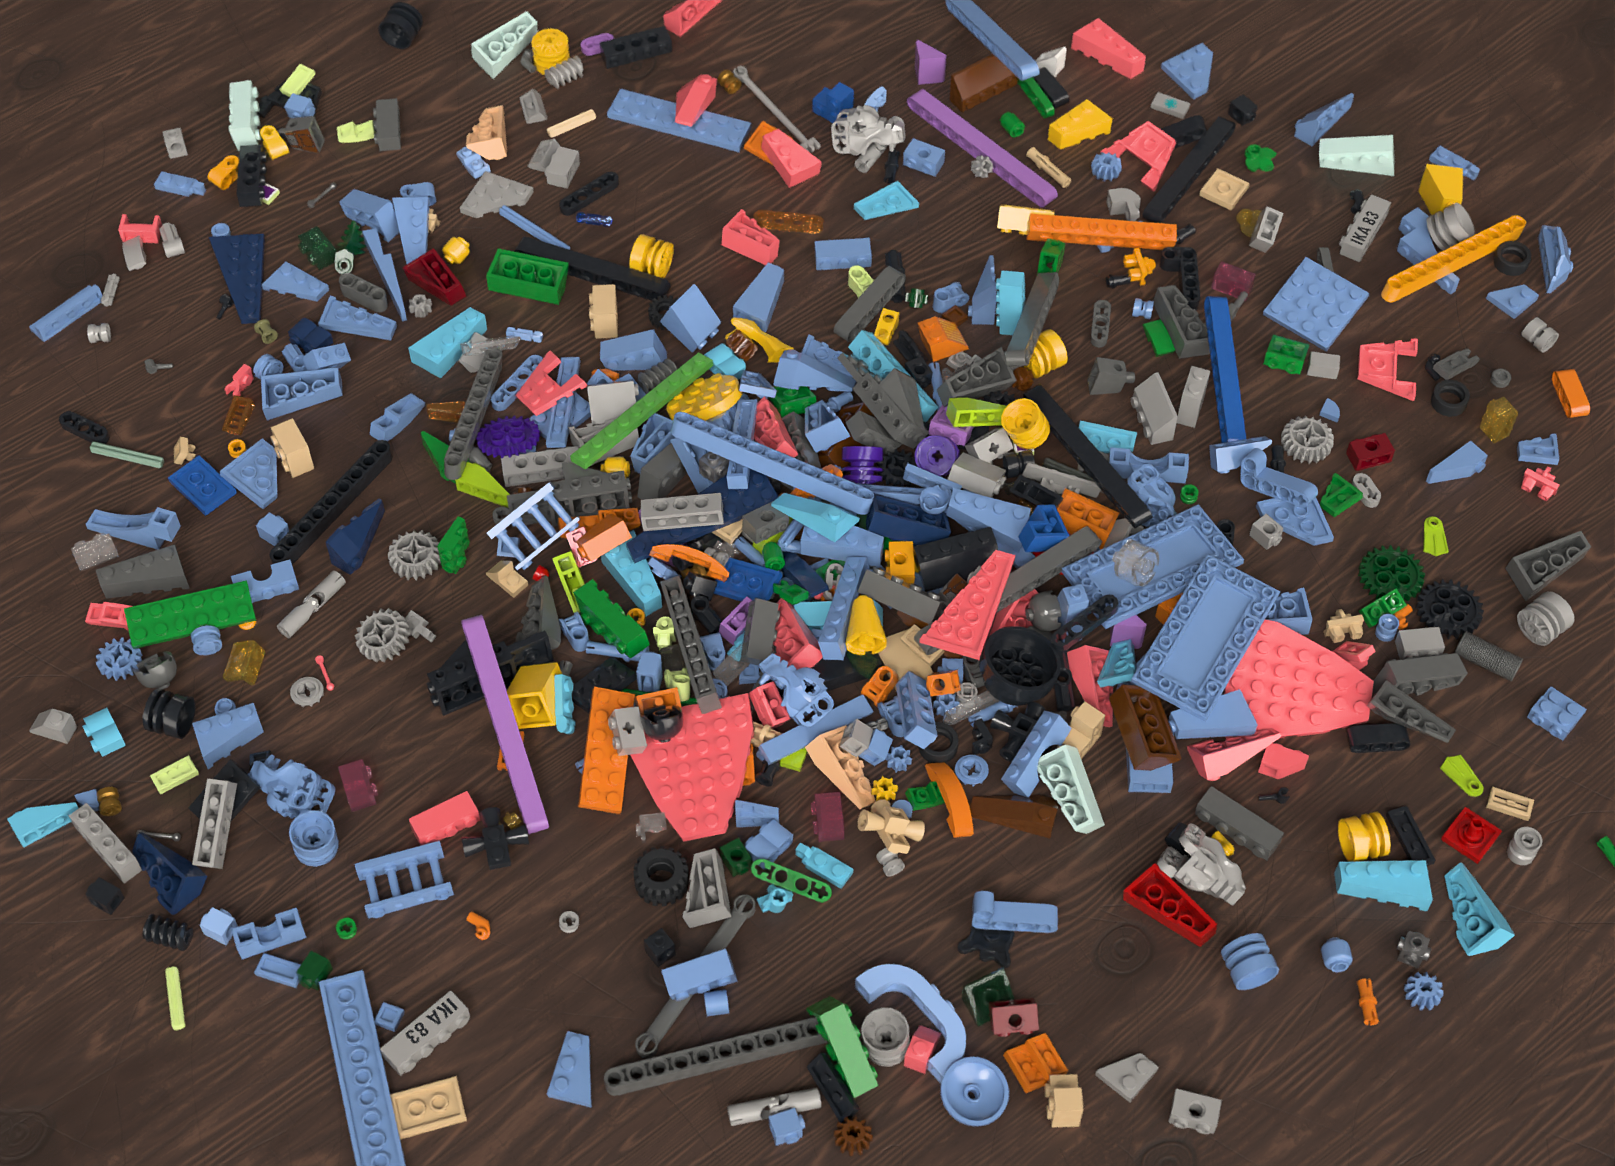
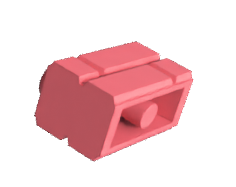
(768, 705)

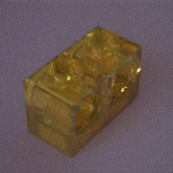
(1498, 419)

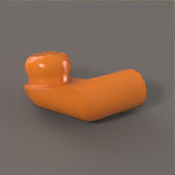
(612, 374)
(482, 925)

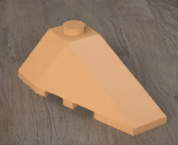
(489, 135)
(841, 767)

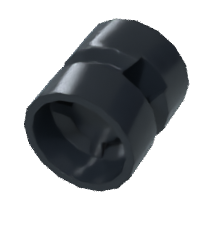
(1016, 464)

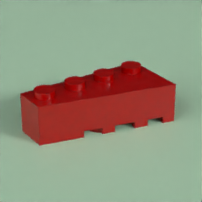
(1168, 904)

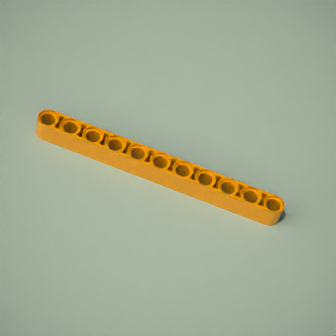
(1452, 259)

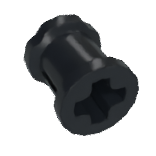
(767, 772)

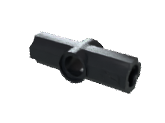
(894, 259)
(701, 544)
(1063, 690)

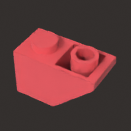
(1281, 761)

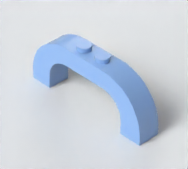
(927, 997)

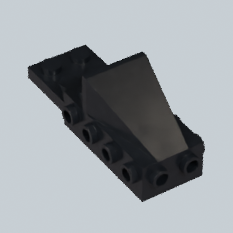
(459, 673)

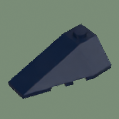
(351, 542)

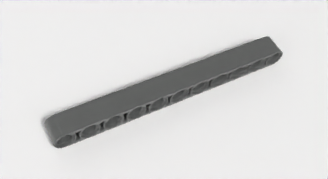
(1038, 571)
(716, 1061)

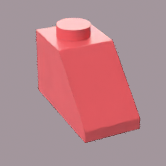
(921, 1049)

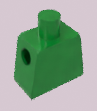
(1051, 253)

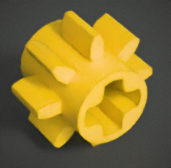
(881, 785)

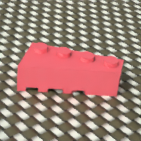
(1109, 48)
(771, 429)

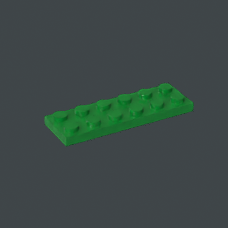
(183, 614)

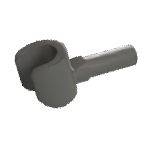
(151, 367)

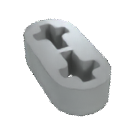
(1367, 489)
(829, 579)

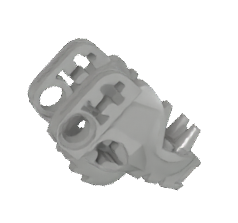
(863, 128)
(1206, 869)

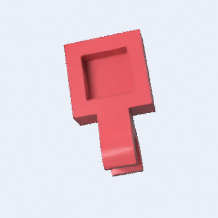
(241, 380)

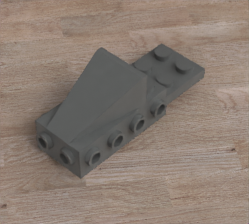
(890, 399)
(579, 491)

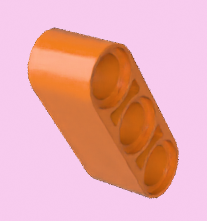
(1570, 393)

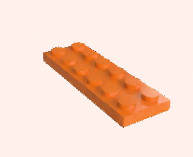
(602, 767)

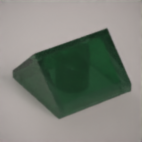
(986, 989)

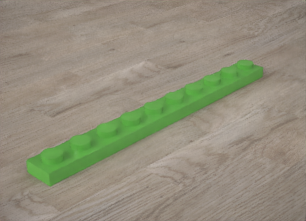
(641, 411)

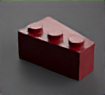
(435, 277)

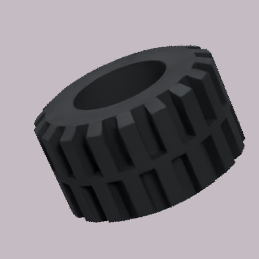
(656, 861)

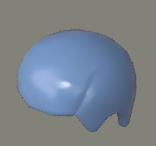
(934, 499)

